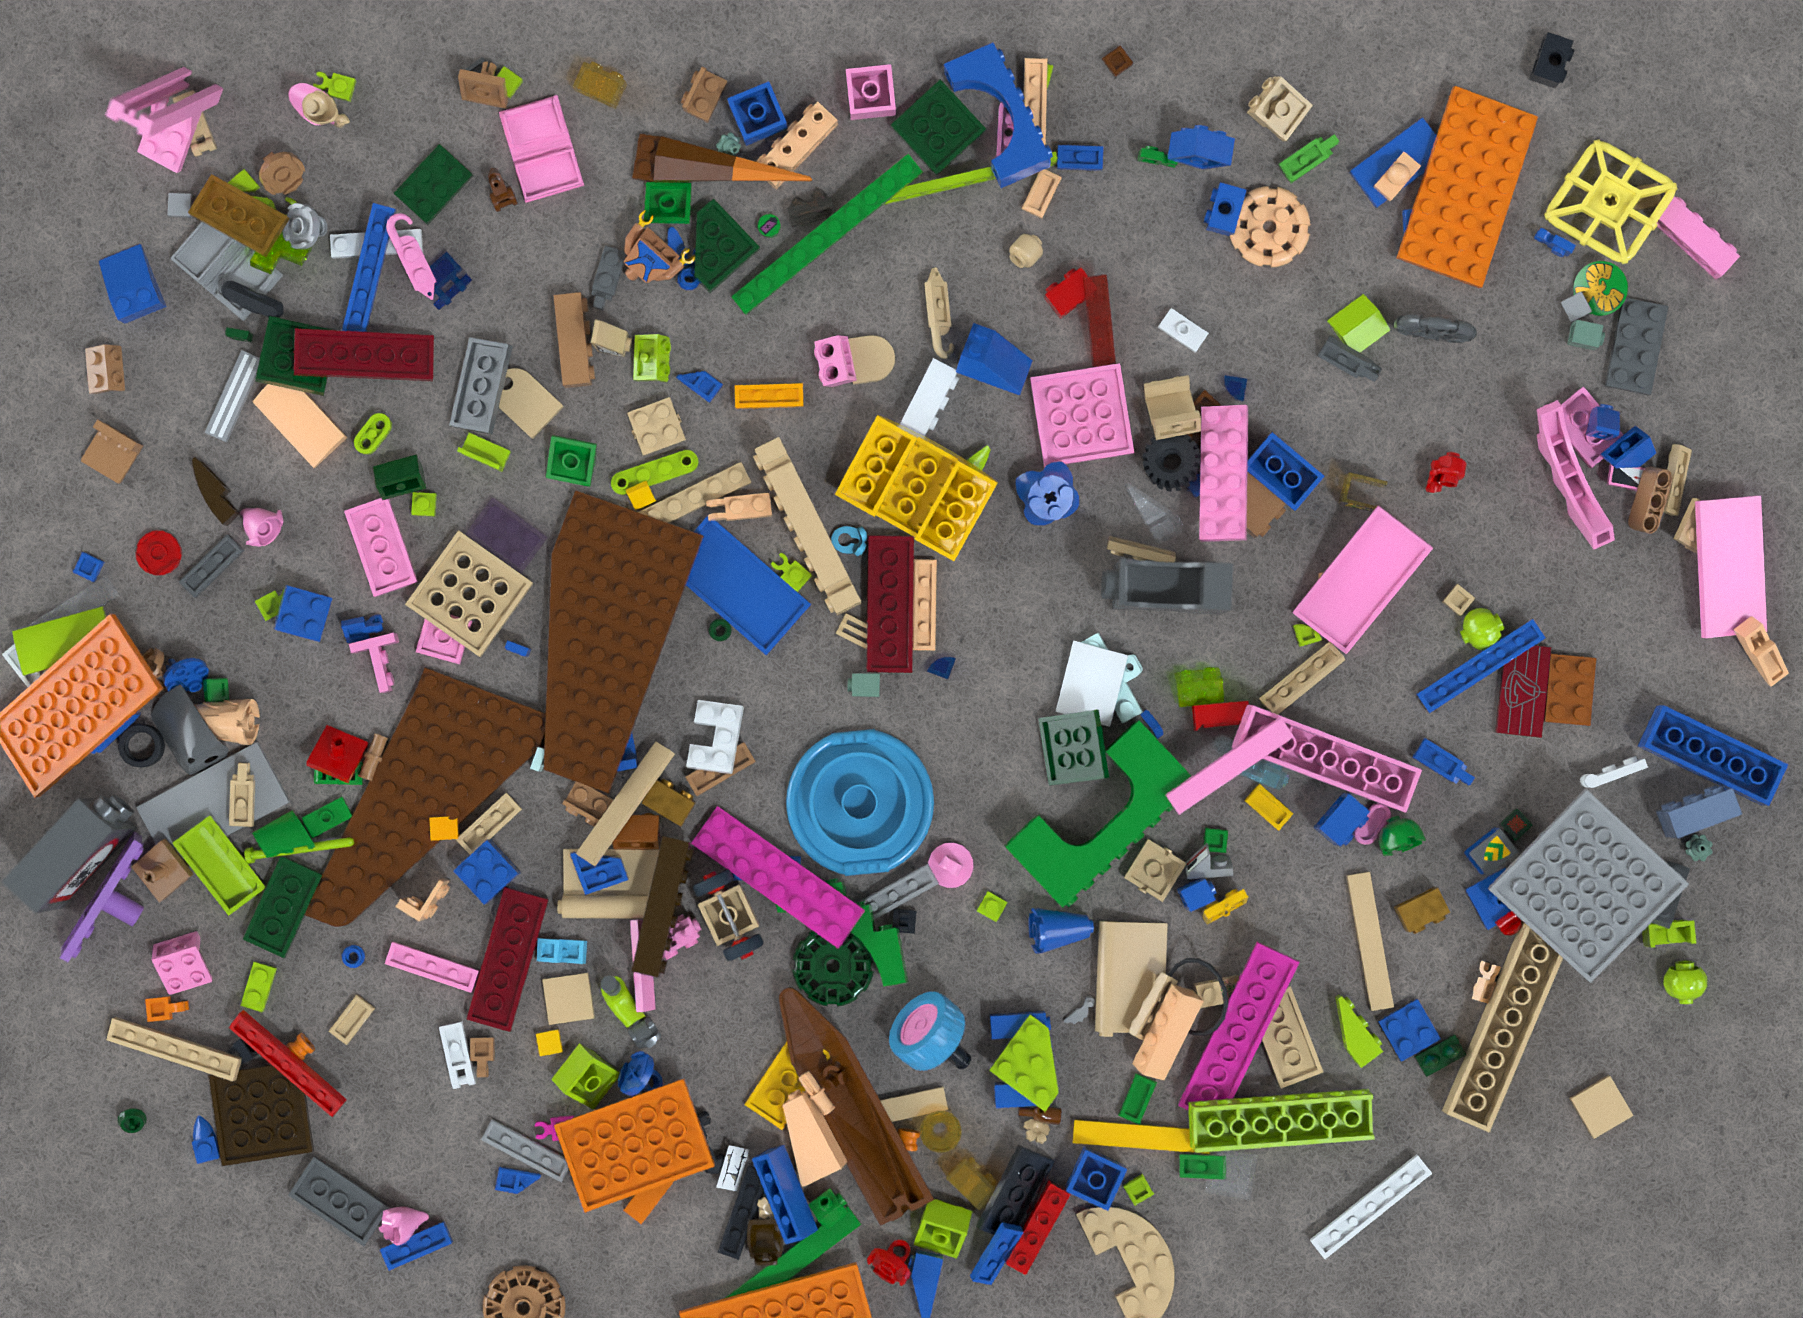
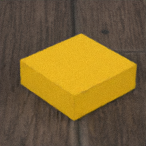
(640, 495)
(549, 1042)

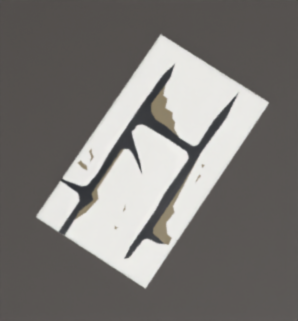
(732, 1168)

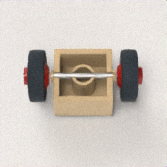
(728, 915)

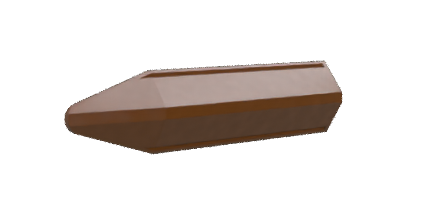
(859, 1119)

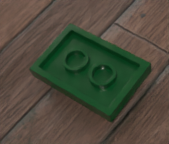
(433, 184)

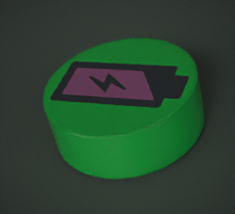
(769, 226)

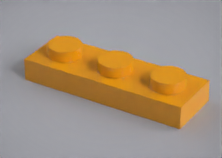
(769, 396)

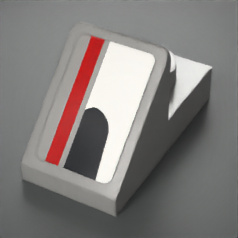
(1204, 866)

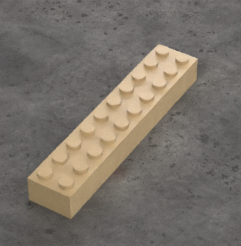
(1503, 1030)

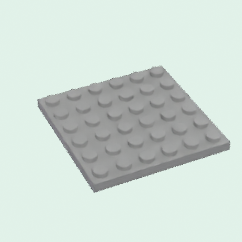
(1588, 885)

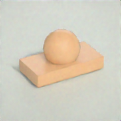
(1397, 176)

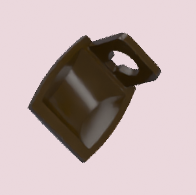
(764, 1241)

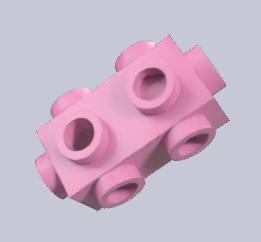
(684, 934)

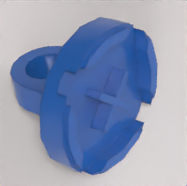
(636, 1074)

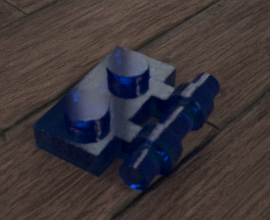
(444, 271)

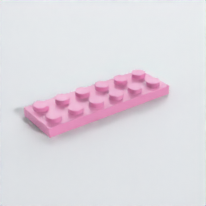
(1223, 473)

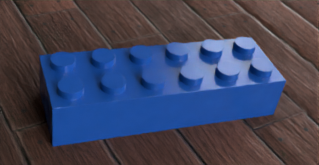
(1712, 755)

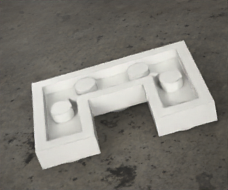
(722, 754)

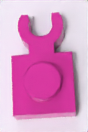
(549, 1128)

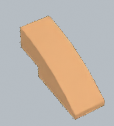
(1761, 650)

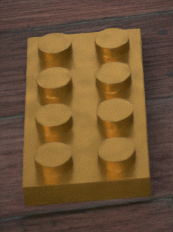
(238, 215)

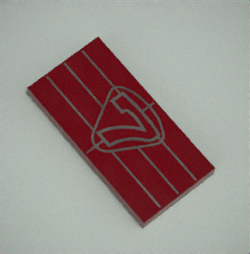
(1524, 693)

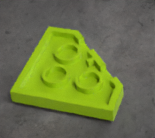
(1029, 1063)

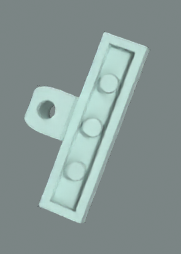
(1126, 703)

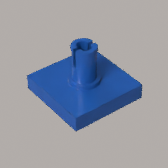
(1485, 902)

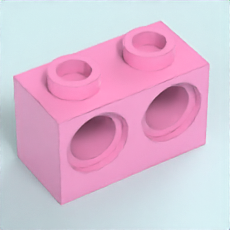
(839, 359)

